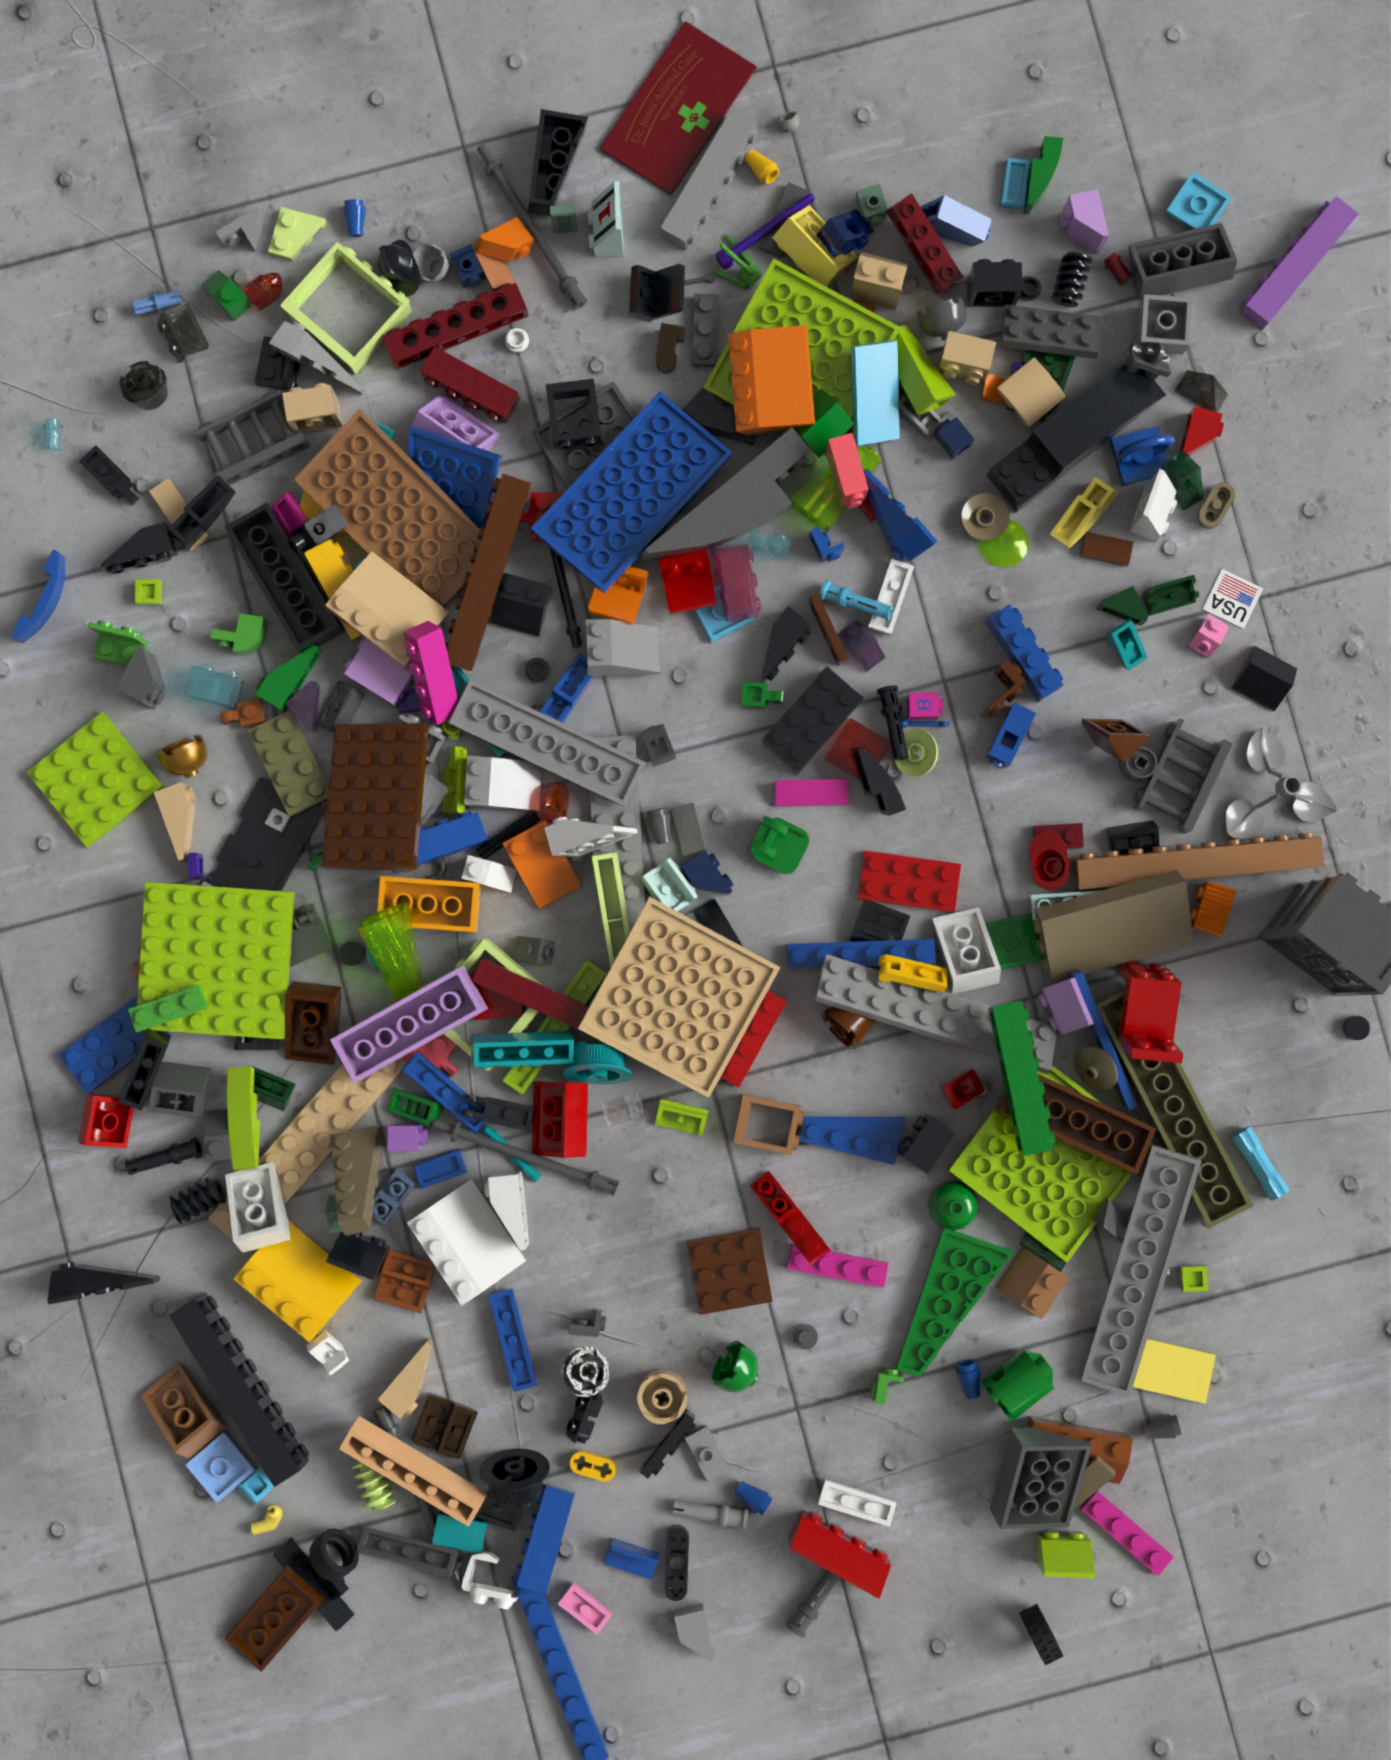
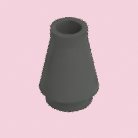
(660, 825)
(1163, 1428)

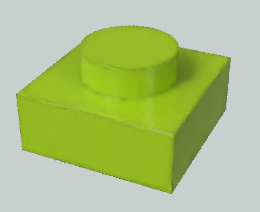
(148, 592)
(1194, 1278)

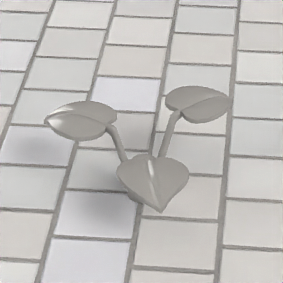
(1310, 801)

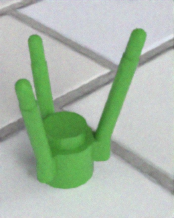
(748, 273)

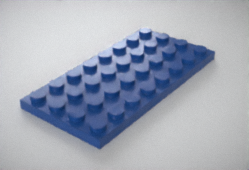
(631, 492)

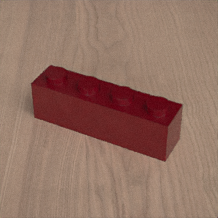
(469, 385)

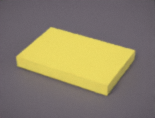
(1175, 1371)

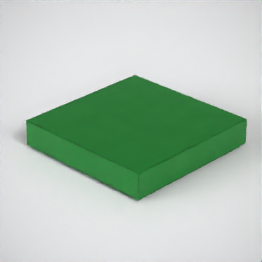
(1014, 941)

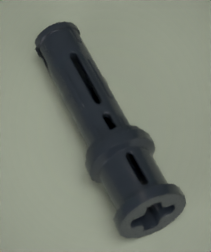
(892, 711)
(174, 1154)

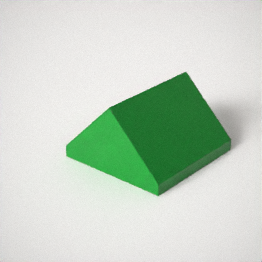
(830, 422)

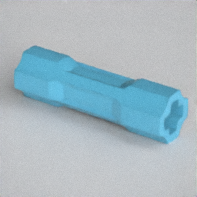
(1259, 1162)

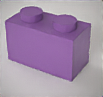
(407, 1137)

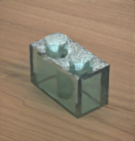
(214, 687)

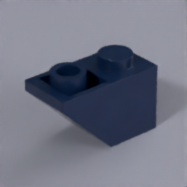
(704, 874)

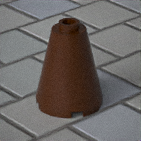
(847, 1026)

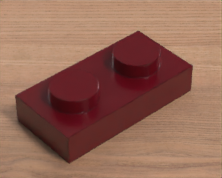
(1070, 833)

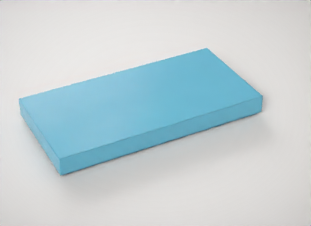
(875, 392)

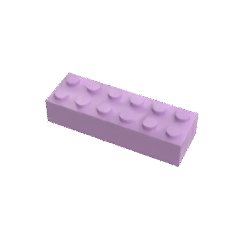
(409, 1024)

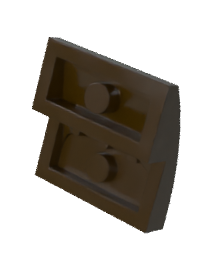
(444, 1425)

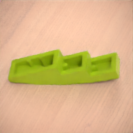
(242, 1121)

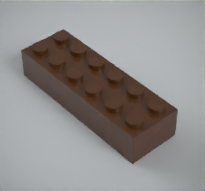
(1092, 1127)

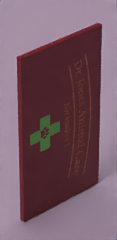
(678, 108)

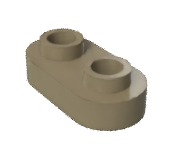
(1215, 506)

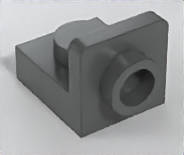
(585, 1328)

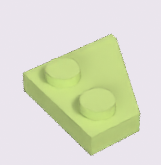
(293, 233)

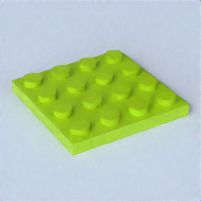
(95, 779)

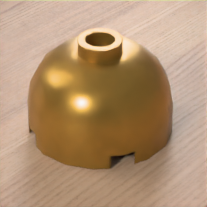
(184, 756)

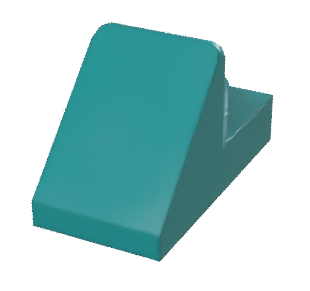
(1127, 644)

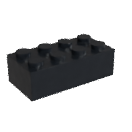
(812, 720)

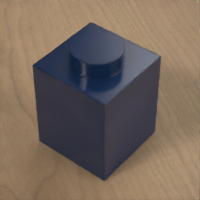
(953, 437)

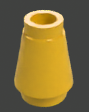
(763, 167)

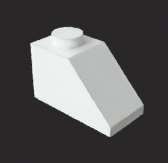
(489, 874)

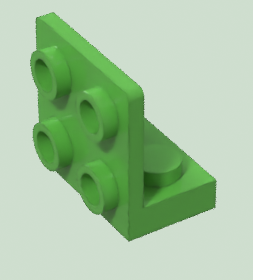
(115, 644)

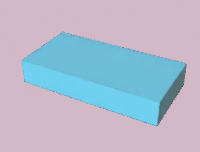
(1015, 183)

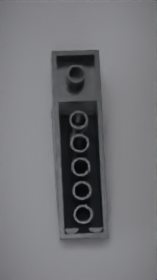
(1073, 435)

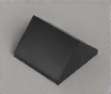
(1265, 678)

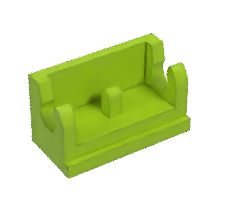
(681, 1116)

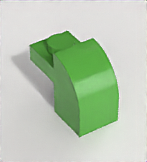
(248, 635)

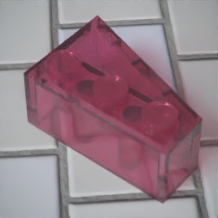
(737, 582)

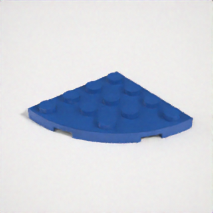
(457, 468)

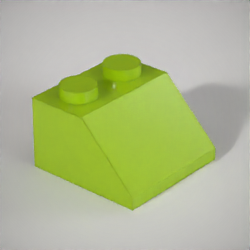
(1065, 1555)

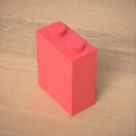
(846, 470)

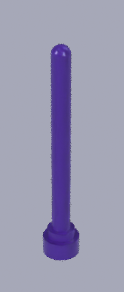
(726, 261)

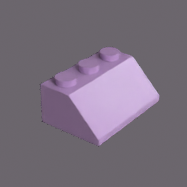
(453, 421)

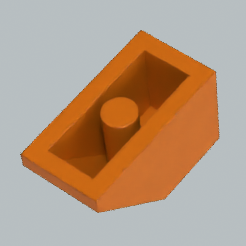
(506, 241)

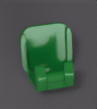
(778, 844)

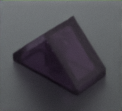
(862, 645)
(305, 705)

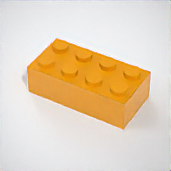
(434, 903)

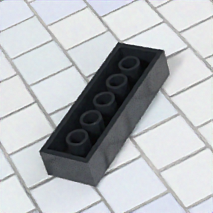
(284, 578)

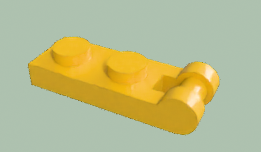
(912, 973)

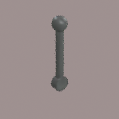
(710, 278)

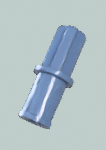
(156, 302)

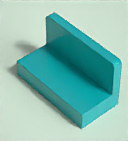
(457, 1535)

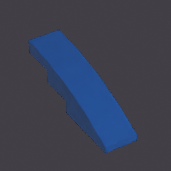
(568, 690)

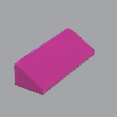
(811, 792)

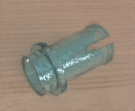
(53, 434)

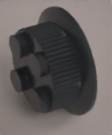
(515, 1476)

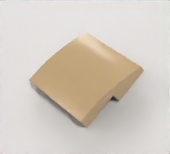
(1031, 392)

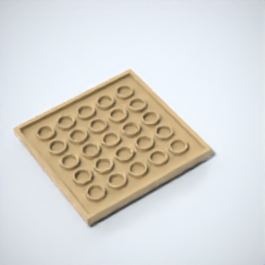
(678, 997)

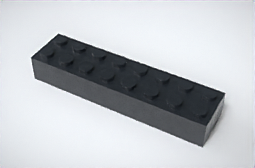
(240, 1388)

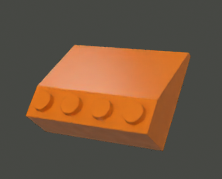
(771, 379)

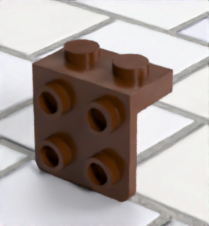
(1010, 676)

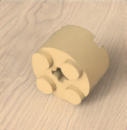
(670, 1408)

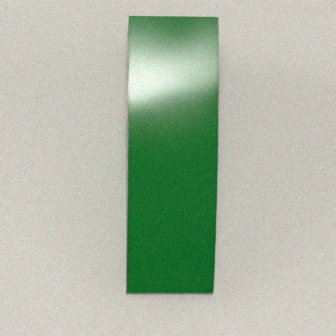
(1042, 171)

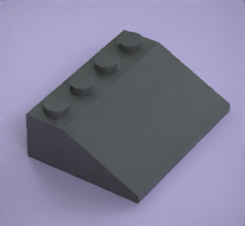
(1039, 1479)

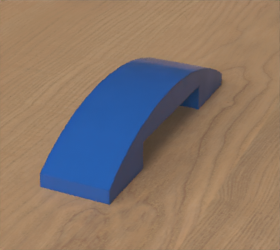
(48, 601)

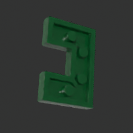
(1057, 366)

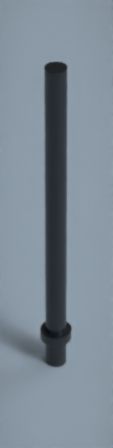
(572, 630)

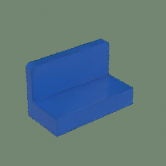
(632, 1558)

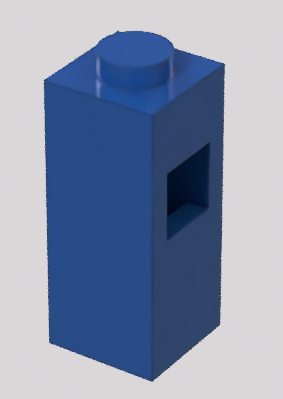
(1010, 736)

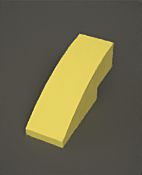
(1083, 512)

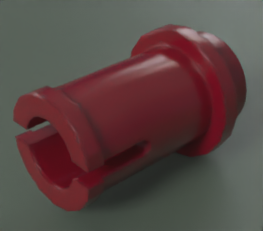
(1117, 268)

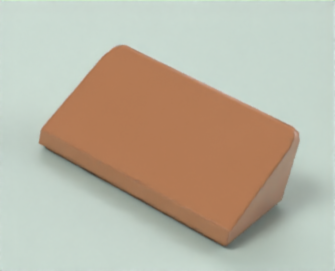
(494, 270)

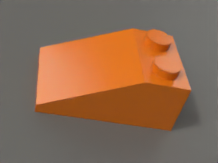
(543, 874)

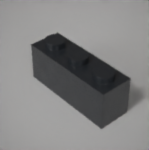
(144, 1068)

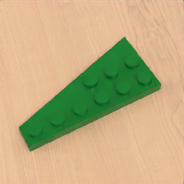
(953, 1285)

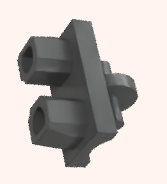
(1152, 360)

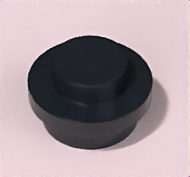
(1030, 288)

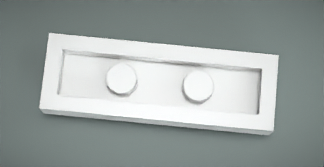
(892, 594)
(857, 1502)

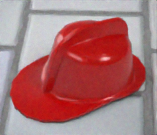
(1049, 860)

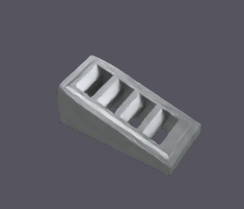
(913, 420)

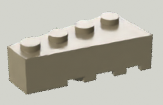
(355, 1172)

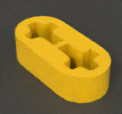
(591, 1471)

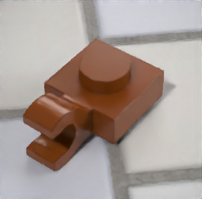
(248, 713)

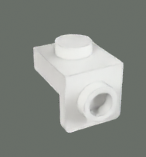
(328, 1352)

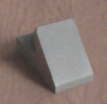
(246, 225)

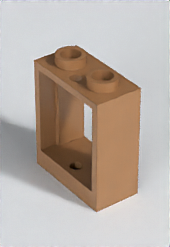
(792, 1141)

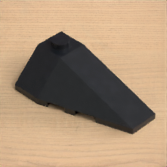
(78, 1281)

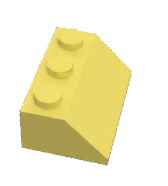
(800, 242)

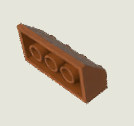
(1107, 1444)

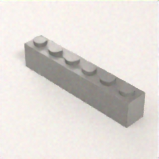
(709, 179)

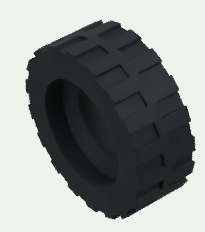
(1041, 1634)

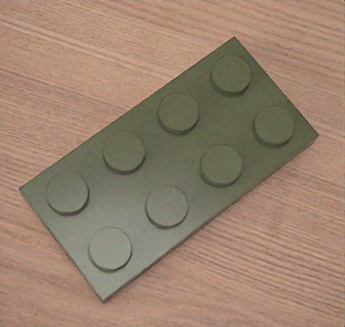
(290, 763)

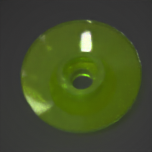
(1007, 555)

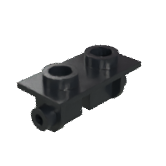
(579, 1426)

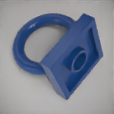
(1140, 454)

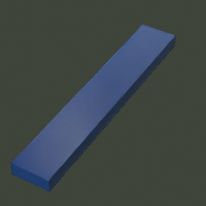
(1103, 1039)

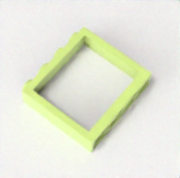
(316, 276)
(477, 950)

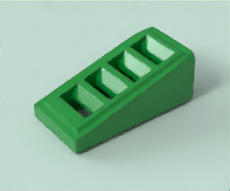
(434, 1112)

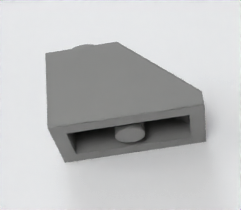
(693, 1630)

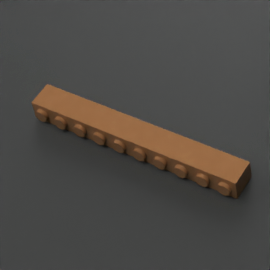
(1199, 862)

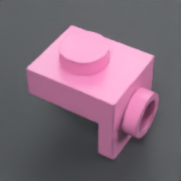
(1208, 636)

